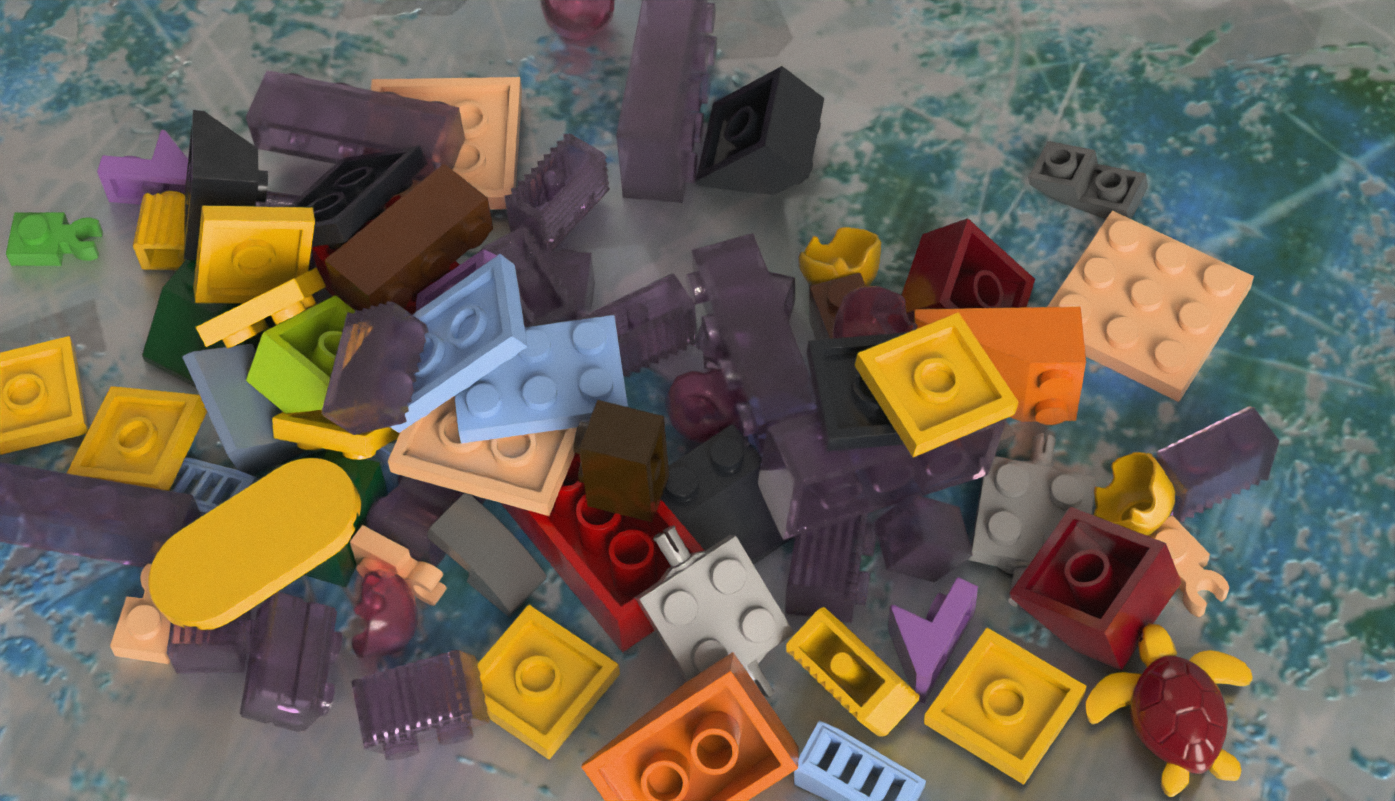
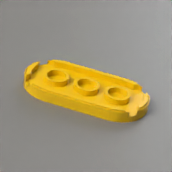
(254, 544)

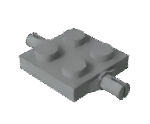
(1023, 506)
(713, 607)

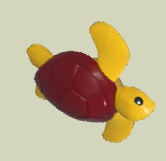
(1175, 707)

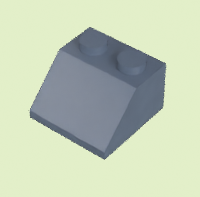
(238, 409)

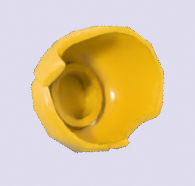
(847, 254)
(1138, 494)

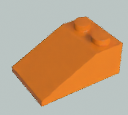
(1034, 352)
(699, 744)

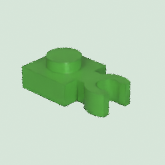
(47, 236)

